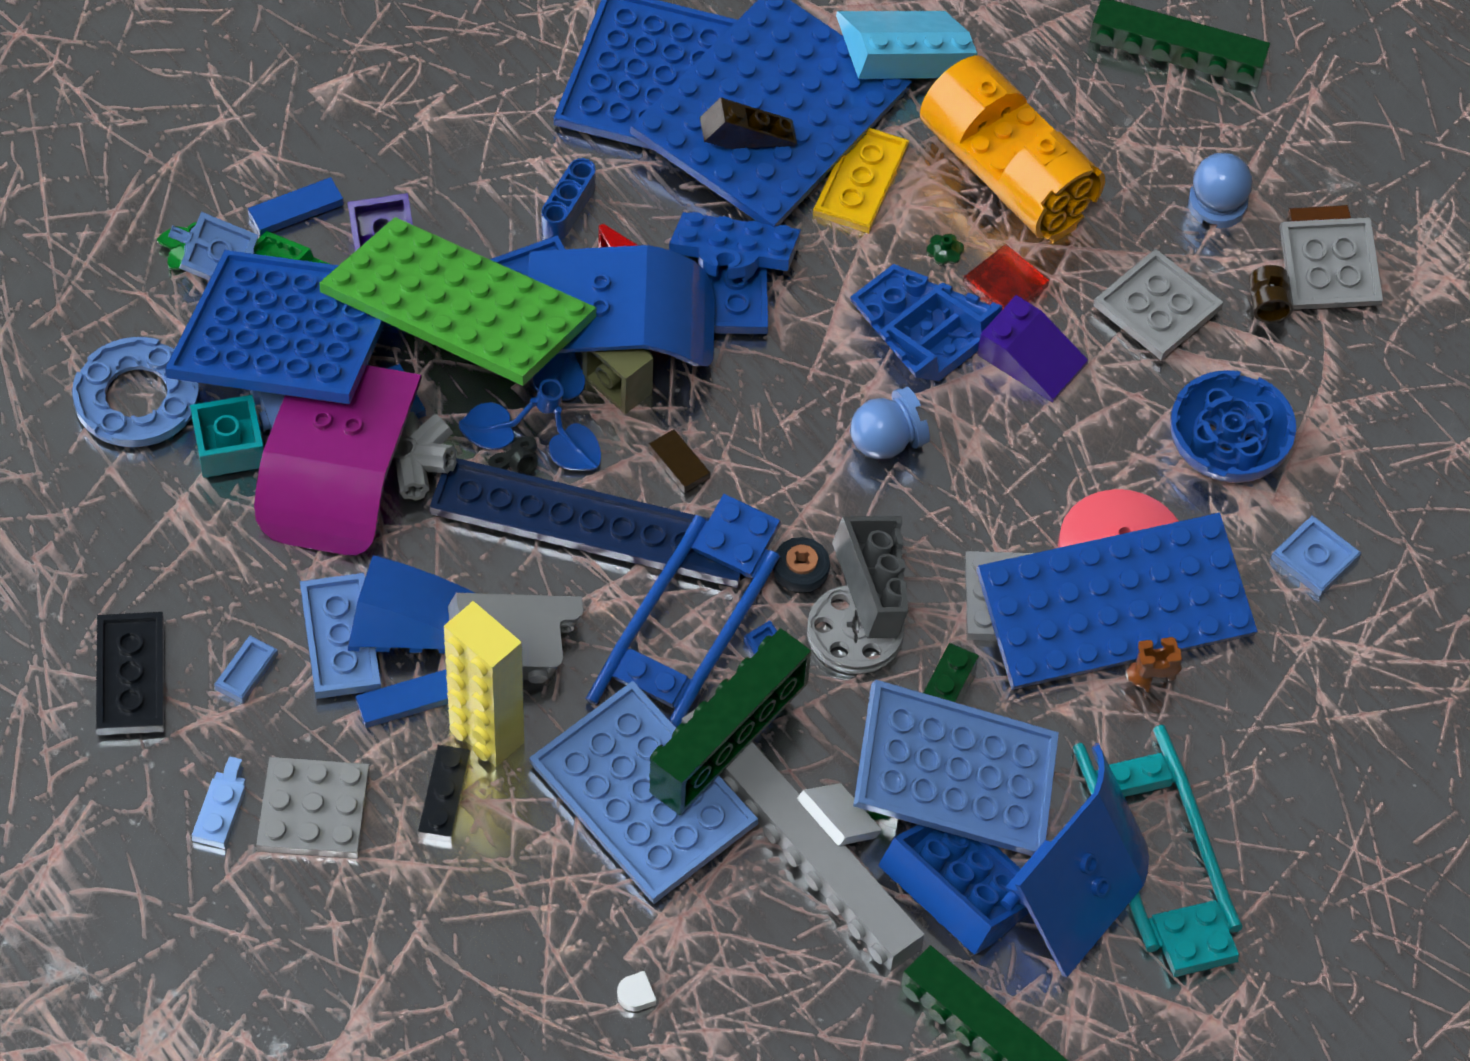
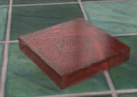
(1005, 276)

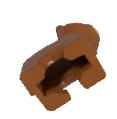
(1155, 663)

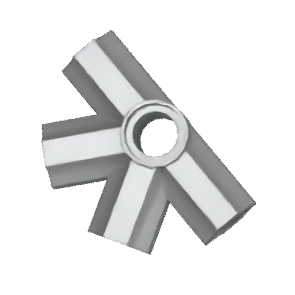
(422, 451)

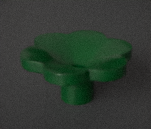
(945, 249)

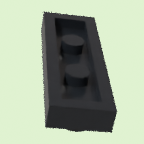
(444, 793)

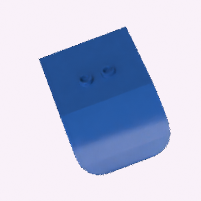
(640, 298)
(1084, 873)

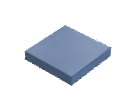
(1316, 555)

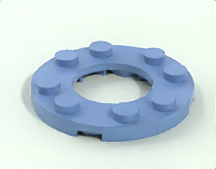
(111, 425)

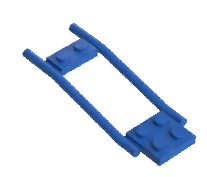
(732, 537)

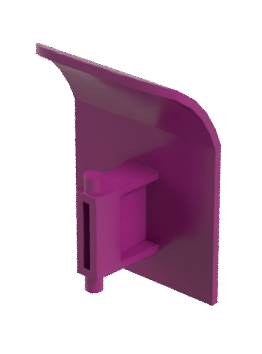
(330, 464)

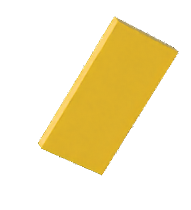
(861, 181)

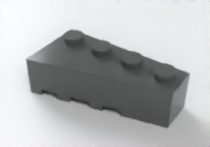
(874, 571)

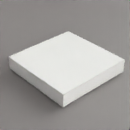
(835, 813)

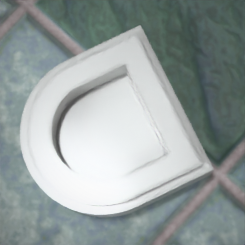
(635, 993)

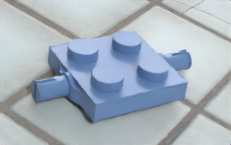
(208, 241)

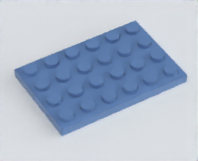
(956, 768)
(604, 779)

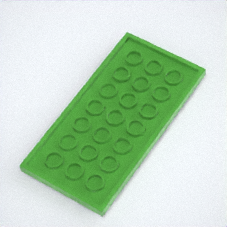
(458, 300)

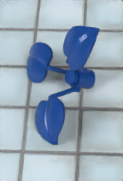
(560, 379)

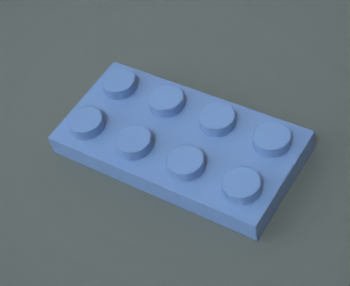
(329, 618)

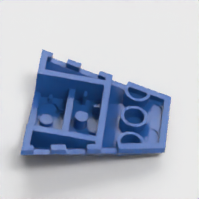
(924, 321)
(401, 608)

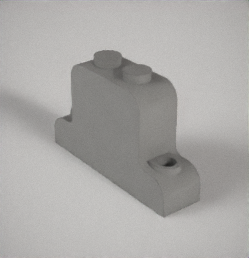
(534, 621)

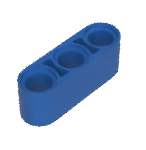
(568, 198)

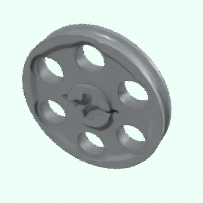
(843, 636)

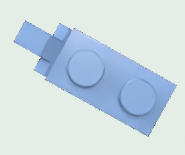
(221, 806)

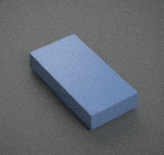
(246, 669)

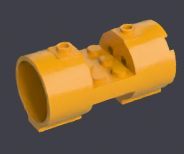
(1011, 147)

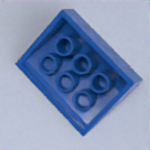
(956, 883)

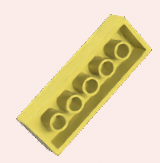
(484, 684)

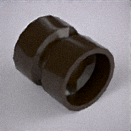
(1270, 293)

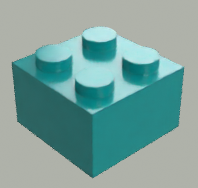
(227, 435)

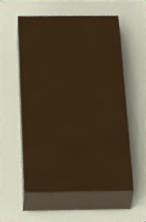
(679, 461)

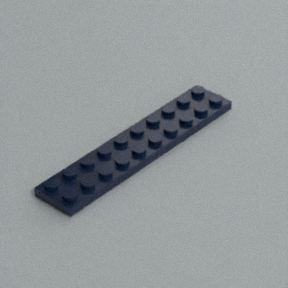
(571, 518)

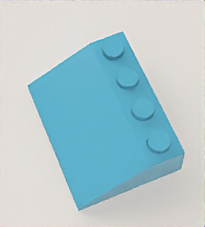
(904, 43)

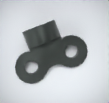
(518, 457)

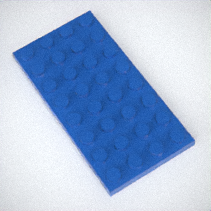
(1098, 598)

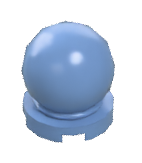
(1220, 190)
(886, 426)

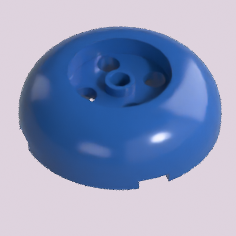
(1238, 410)

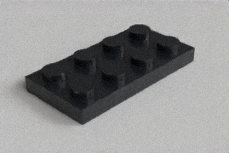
(130, 673)

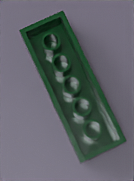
(729, 720)

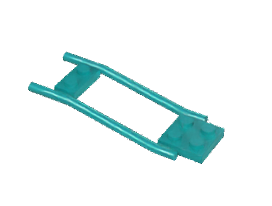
(1193, 935)

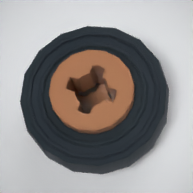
(802, 576)

